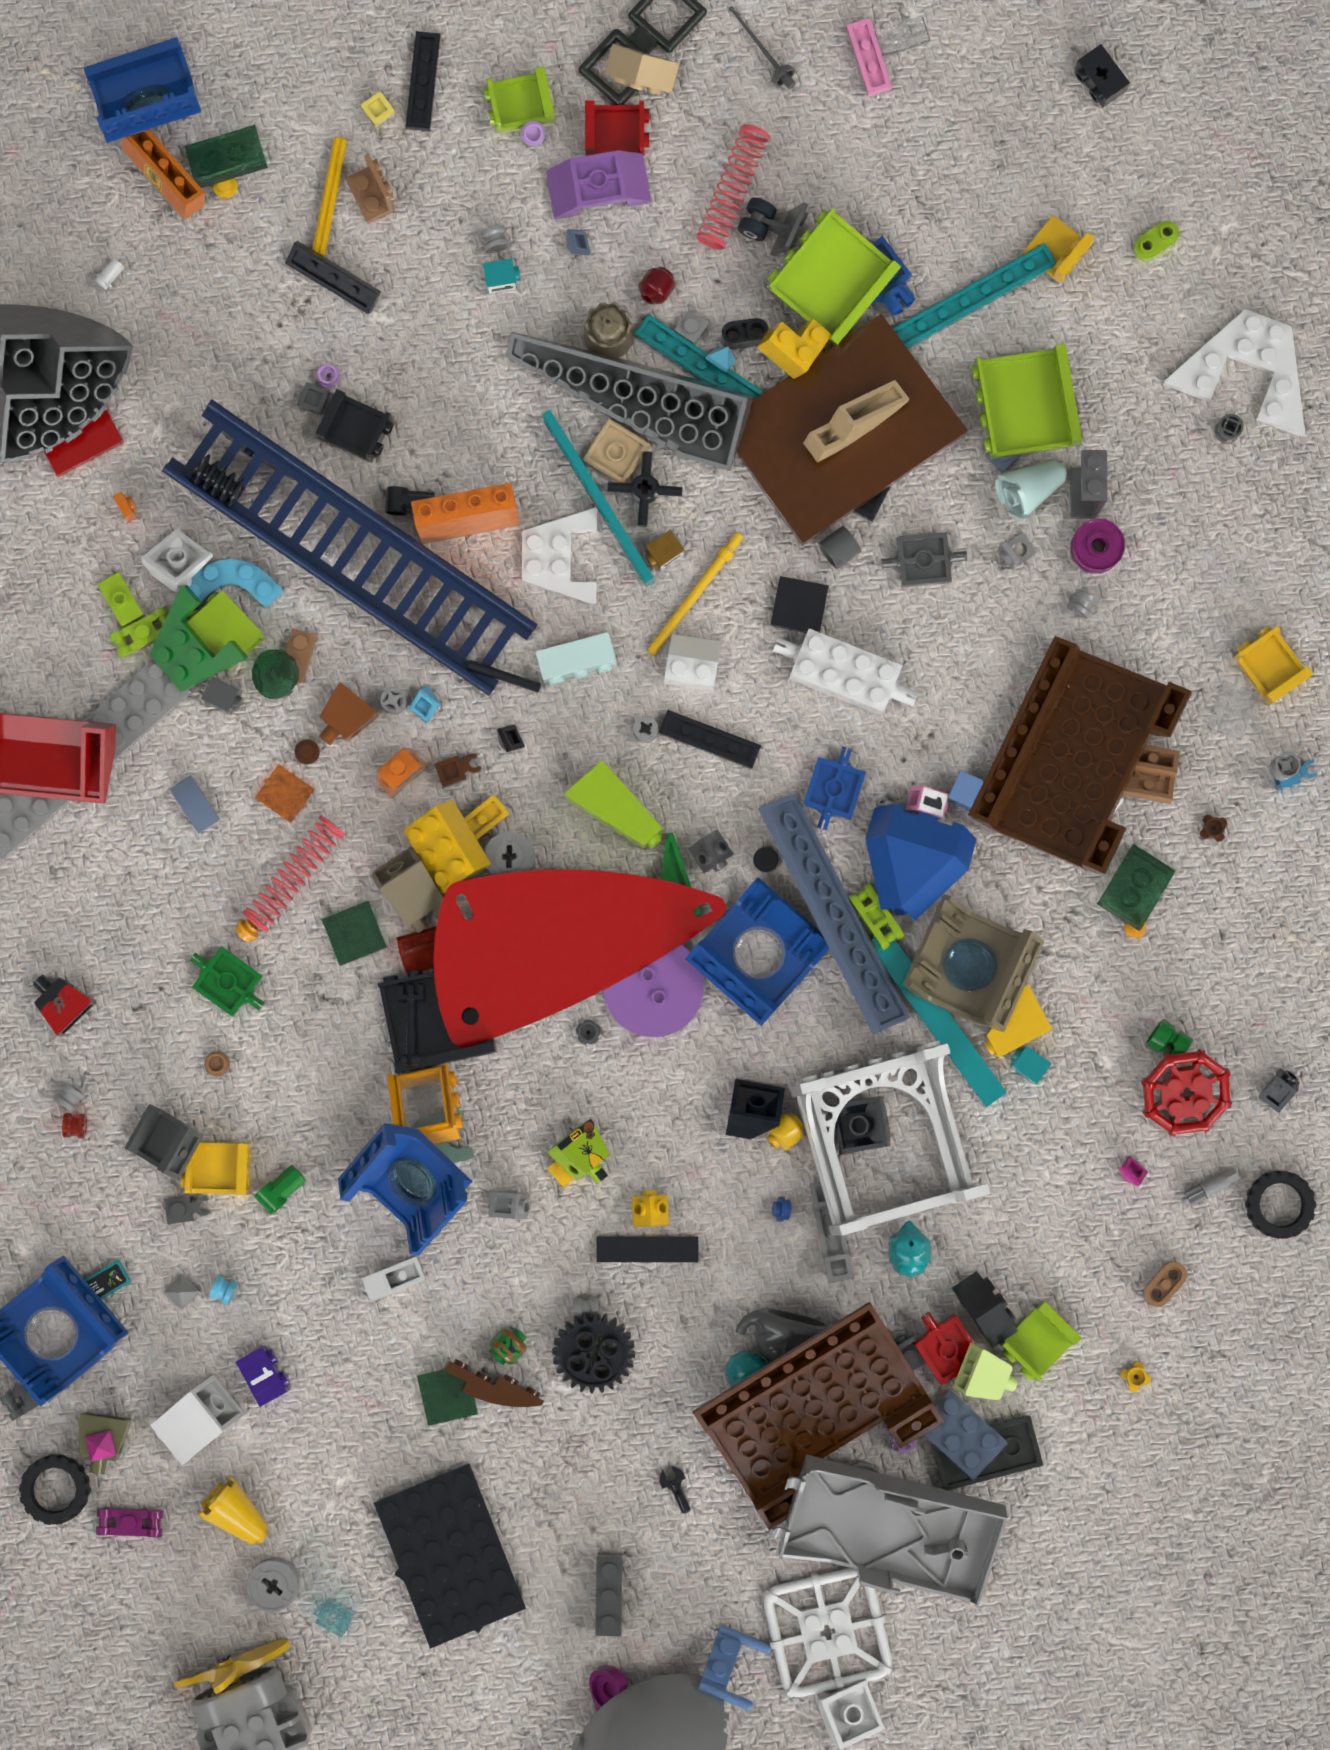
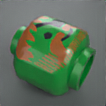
(508, 1345)

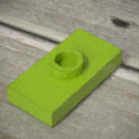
(120, 599)

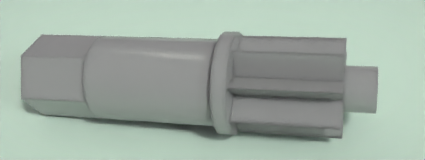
(1210, 1187)

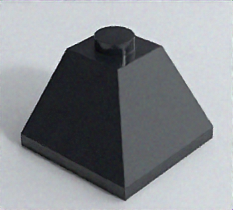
(754, 1109)

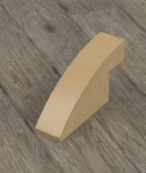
(855, 420)

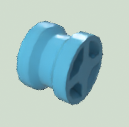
(223, 1289)

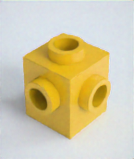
(650, 1209)

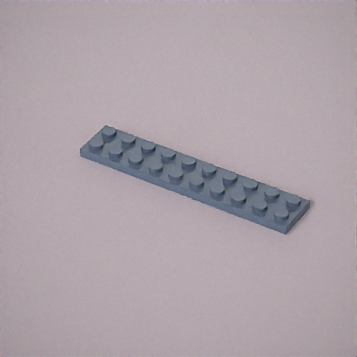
(834, 913)

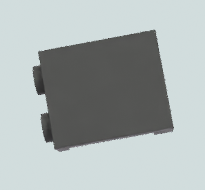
(164, 1141)

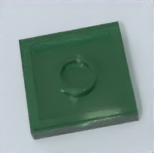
(354, 933)
(443, 1397)

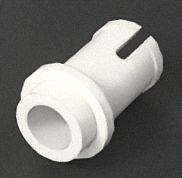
(109, 274)

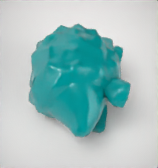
(909, 1251)
(743, 1365)

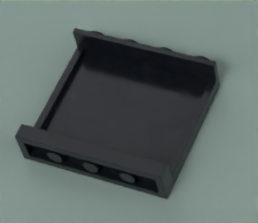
(432, 1038)

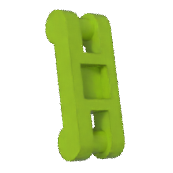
(142, 632)
(875, 917)

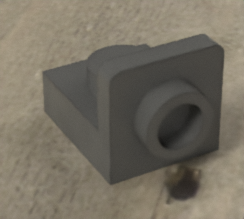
(909, 1351)

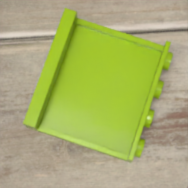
(832, 275)
(1027, 403)

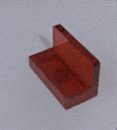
(417, 950)

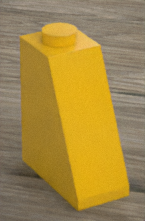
(1024, 1025)

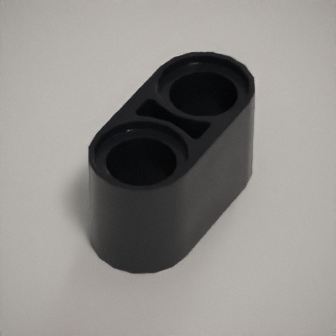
(745, 337)

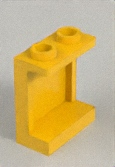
(1271, 665)
(218, 1169)

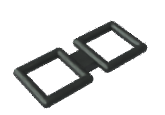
(643, 39)

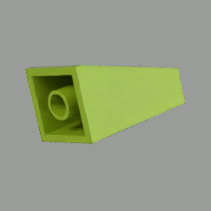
(613, 805)

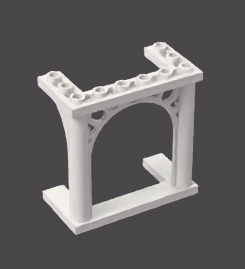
(929, 1069)

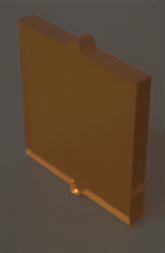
(284, 793)

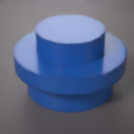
(781, 1209)

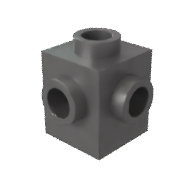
(711, 852)

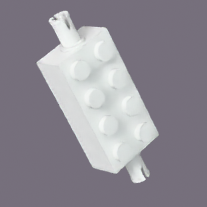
(845, 672)

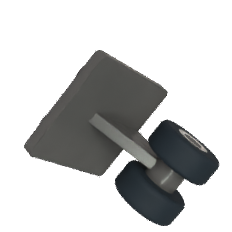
(762, 220)

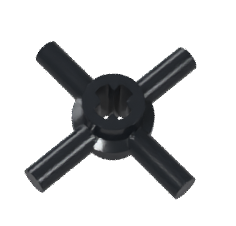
(644, 499)

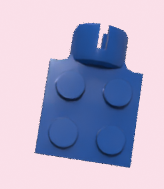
(897, 286)

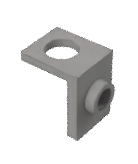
(1008, 556)

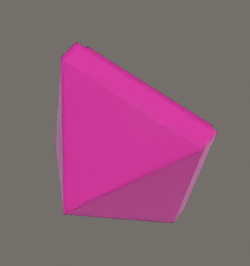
(1132, 1171)
(100, 1445)

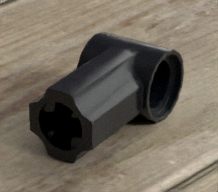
(399, 499)

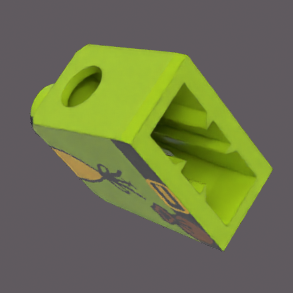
(582, 1152)

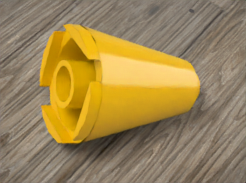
(234, 1512)

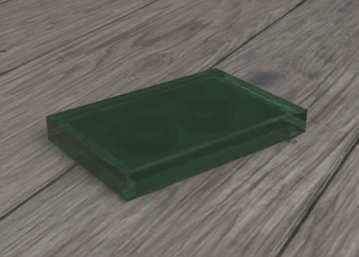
(226, 156)
(1136, 887)

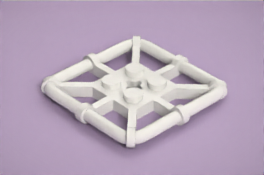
(819, 1647)

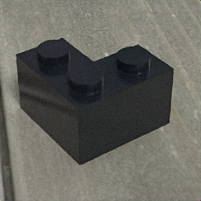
(986, 1308)

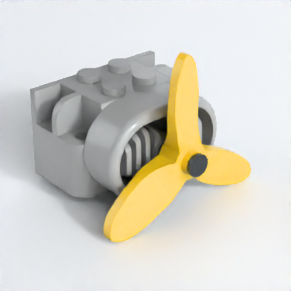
(248, 1707)

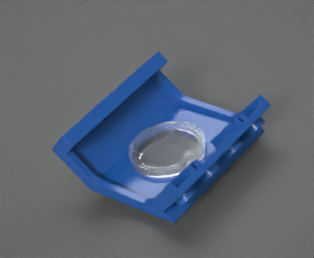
(759, 951)
(56, 1331)

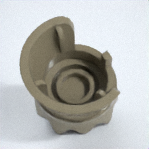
(608, 330)

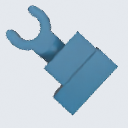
(1295, 780)

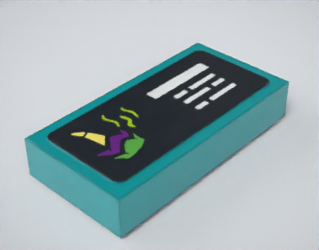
(109, 1279)

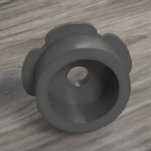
(588, 1025)

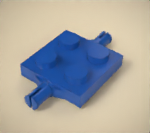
(834, 788)

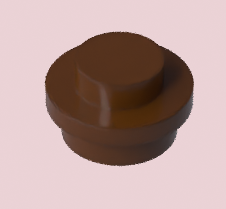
(307, 752)

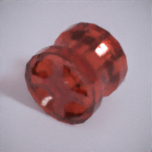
(74, 1126)

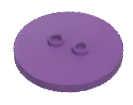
(657, 997)

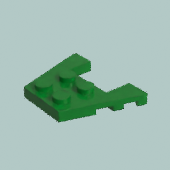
(183, 652)

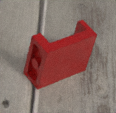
(615, 128)

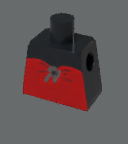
(61, 1003)

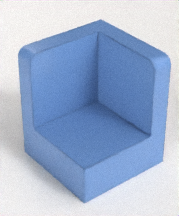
(965, 790)

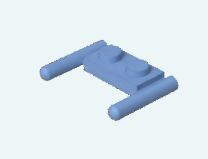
(721, 1663)

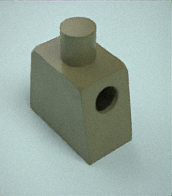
(95, 1423)

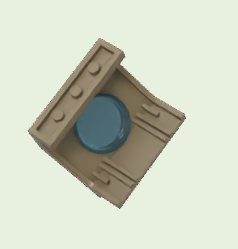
(972, 965)

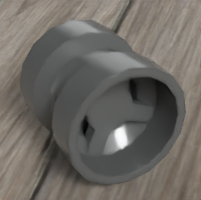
(1225, 432)

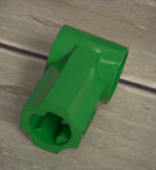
(275, 1193)

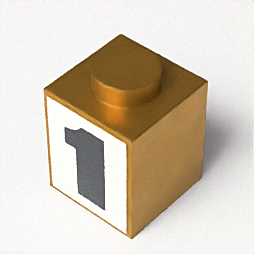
(664, 551)

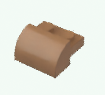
(1154, 775)

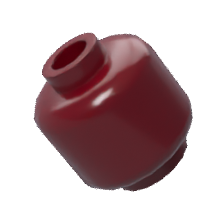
(656, 285)

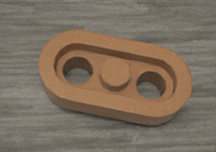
(1164, 1284)

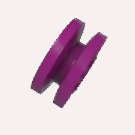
(1101, 531)

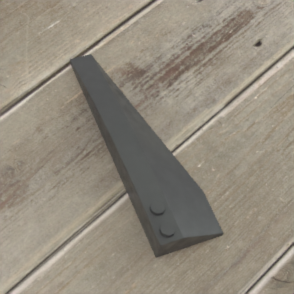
(675, 410)

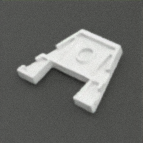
(548, 556)

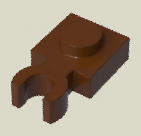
(453, 771)

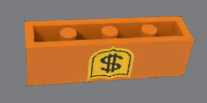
(164, 172)

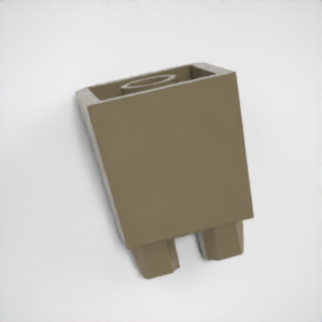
(409, 889)

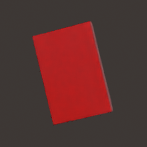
(94, 441)

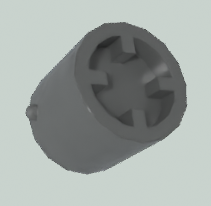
(839, 547)

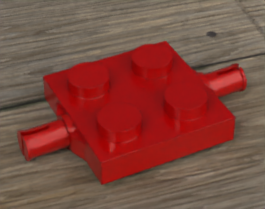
(943, 1346)

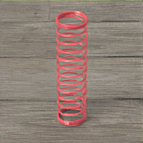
(720, 243)
(249, 913)

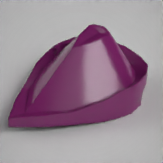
(605, 1684)

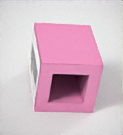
(927, 801)

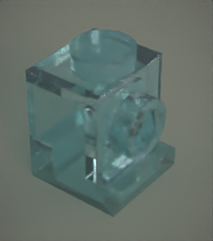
(343, 1613)

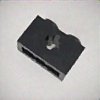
(1100, 63)

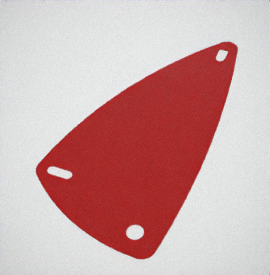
(552, 942)

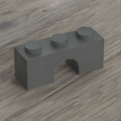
(609, 1594)

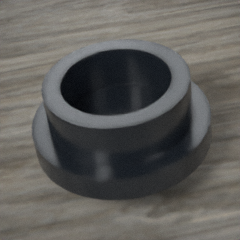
(765, 859)

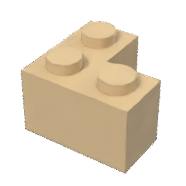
(641, 69)

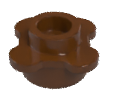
(1210, 821)

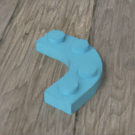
(235, 573)

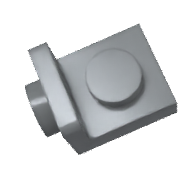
(509, 1205)

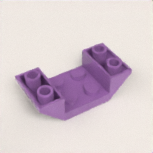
(598, 182)

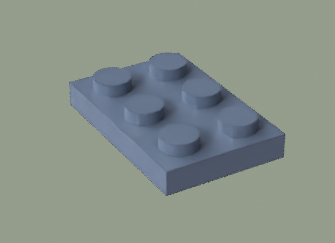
(964, 1436)

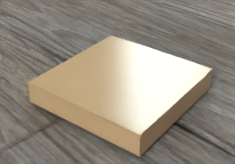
(616, 452)

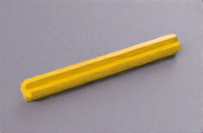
(329, 195)

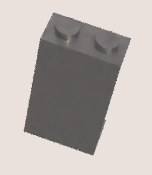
(1088, 485)

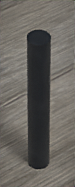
(504, 676)

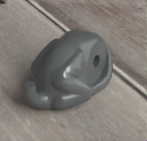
(779, 1330)

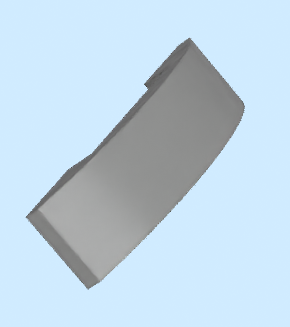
(833, 1248)

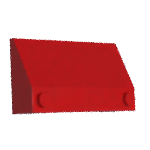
(56, 757)

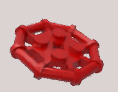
(1196, 1102)

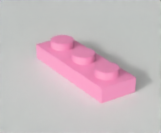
(868, 57)

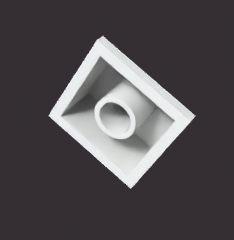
(692, 662)

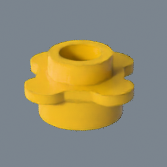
(1143, 1377)

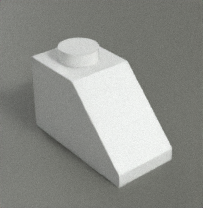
(393, 1279)

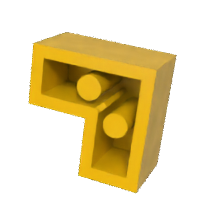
(793, 350)

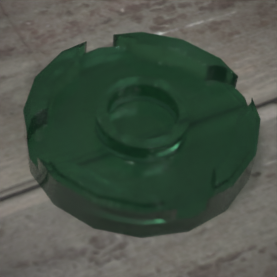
(275, 674)

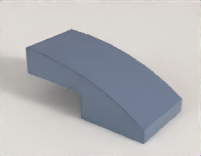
(194, 804)

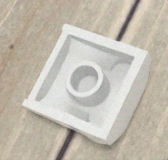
(176, 560)
(850, 1715)

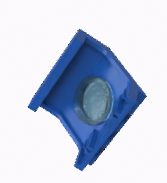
(142, 89)
(409, 1180)

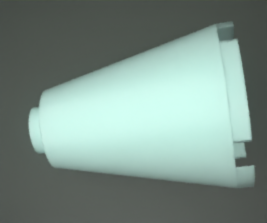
(1029, 487)

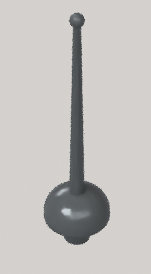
(783, 73)

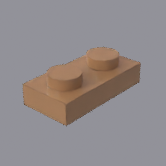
(301, 648)

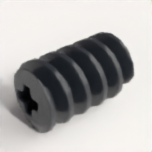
(218, 480)

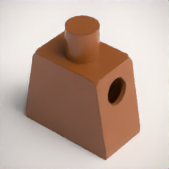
(345, 715)

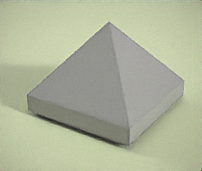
(181, 1291)

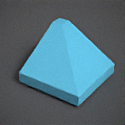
(425, 704)

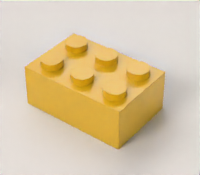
(446, 846)

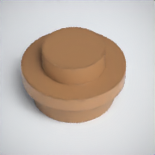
(217, 1063)

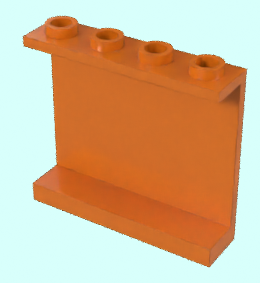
(465, 513)

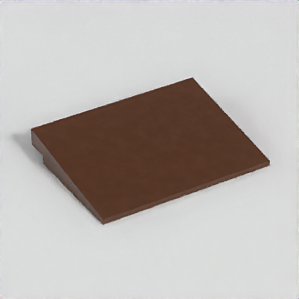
(820, 494)

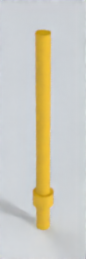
(723, 555)

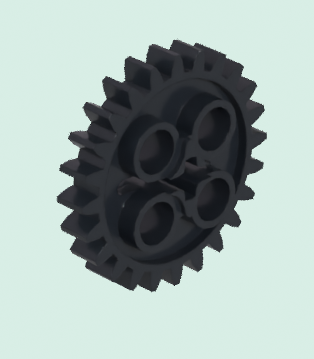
(615, 1358)

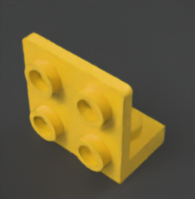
(1064, 245)

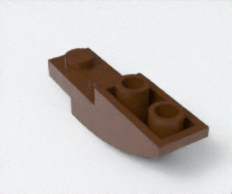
(501, 1392)

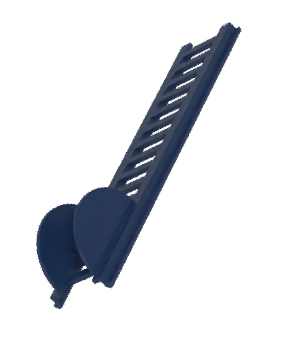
(285, 464)

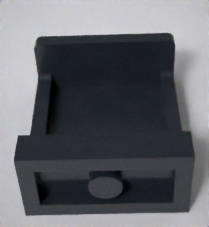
(354, 427)

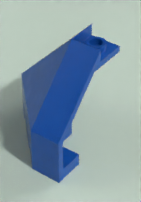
(915, 858)

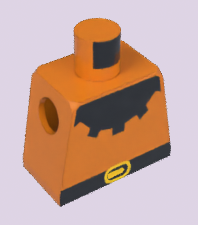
(400, 771)

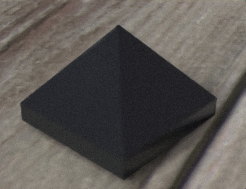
(510, 738)

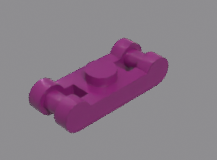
(129, 1522)

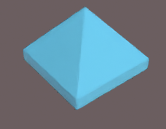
(722, 358)

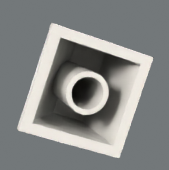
(197, 1419)

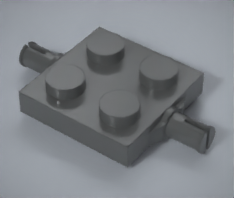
(924, 559)

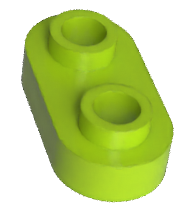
(1157, 241)

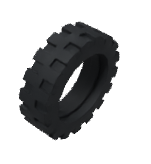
(1307, 1204)
(28, 1496)

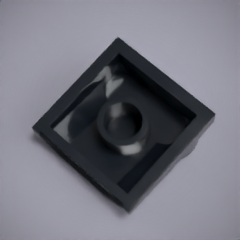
(862, 1125)

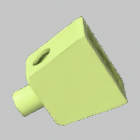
(984, 1375)

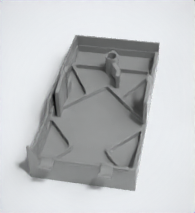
(891, 1530)

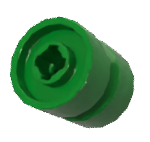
(1166, 1033)

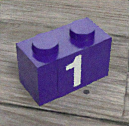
(263, 1375)

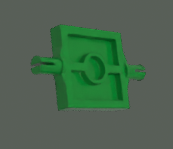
(227, 981)

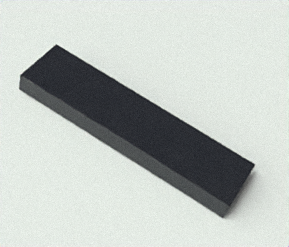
(423, 81)
(333, 277)
(709, 739)
(647, 1249)

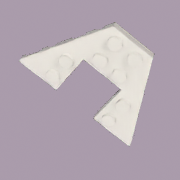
(1259, 344)

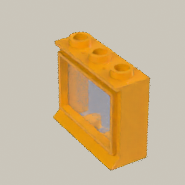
(427, 1102)

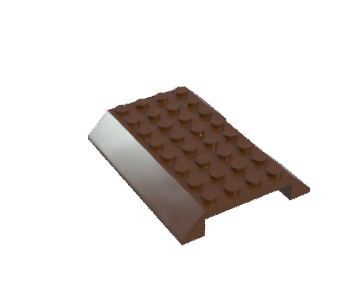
(1075, 755)
(814, 1405)

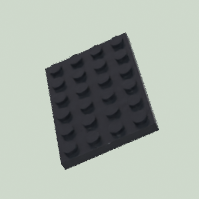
(449, 1555)

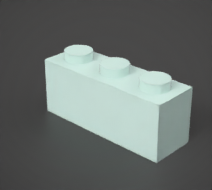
(576, 659)

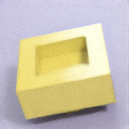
(377, 109)

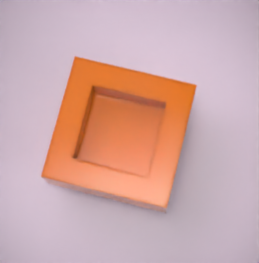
(126, 506)

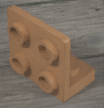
(370, 192)

